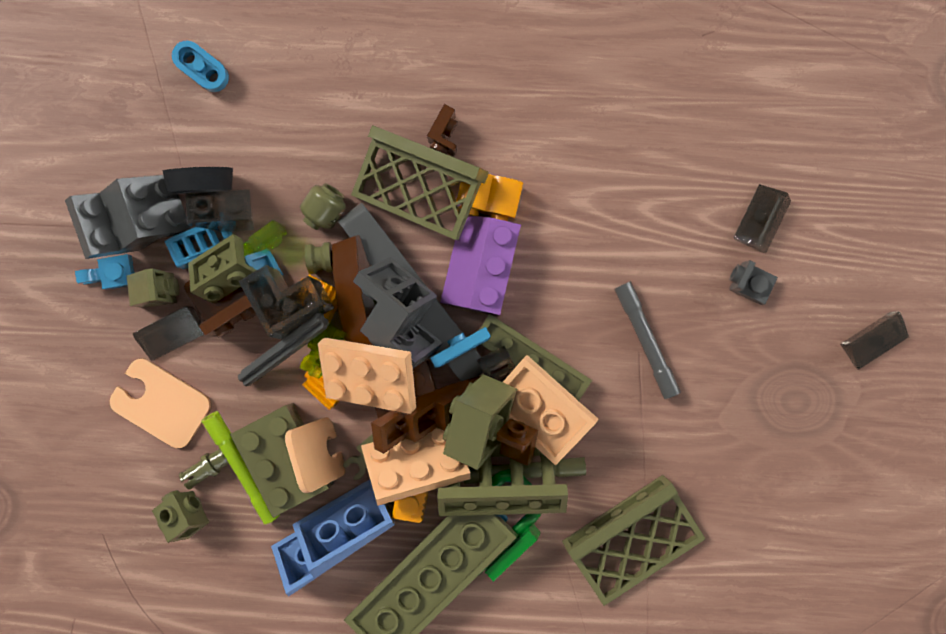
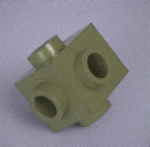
(180, 515)

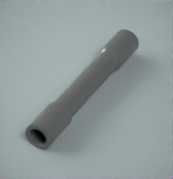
(661, 371)

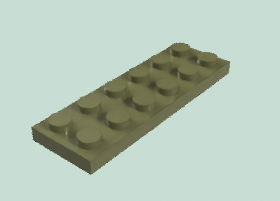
(432, 575)

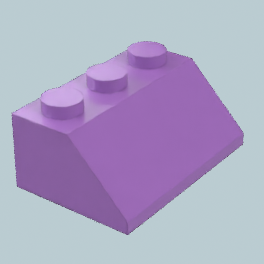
(481, 265)

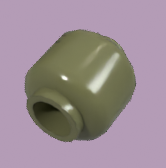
(322, 206)

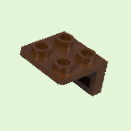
(223, 314)

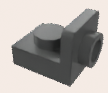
(752, 282)

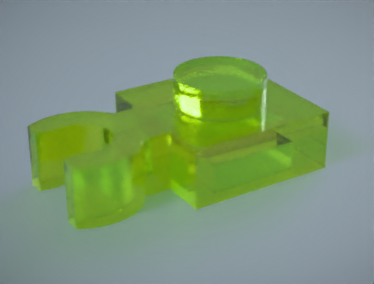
(266, 238)
(312, 361)

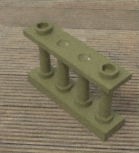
(505, 499)

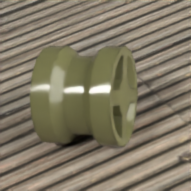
(319, 258)

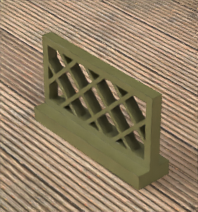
(419, 156)
(625, 516)

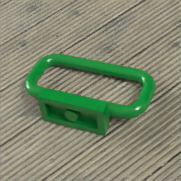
(526, 537)

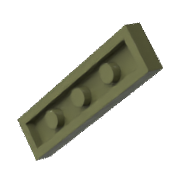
(520, 346)

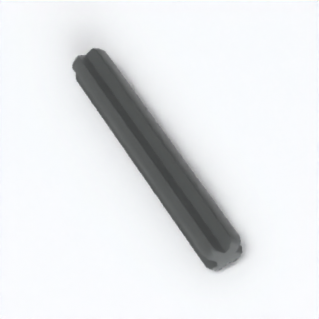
(283, 349)

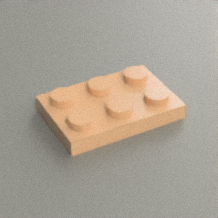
(367, 375)
(549, 409)
(412, 468)

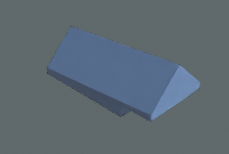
(330, 536)

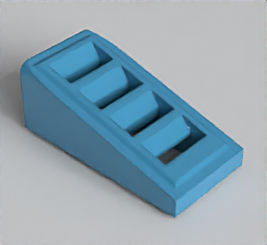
(173, 244)

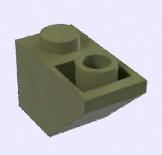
(152, 288)

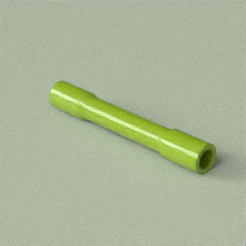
(221, 436)

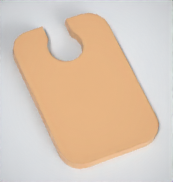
(167, 408)
(310, 456)

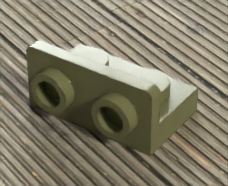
(219, 270)

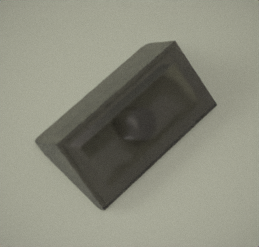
(763, 218)
(169, 333)
(876, 339)

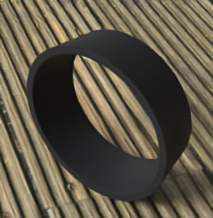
(198, 179)

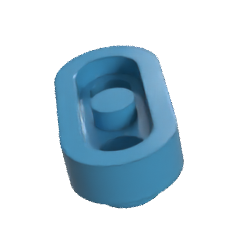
(202, 66)

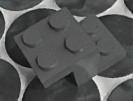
(126, 216)
(398, 311)

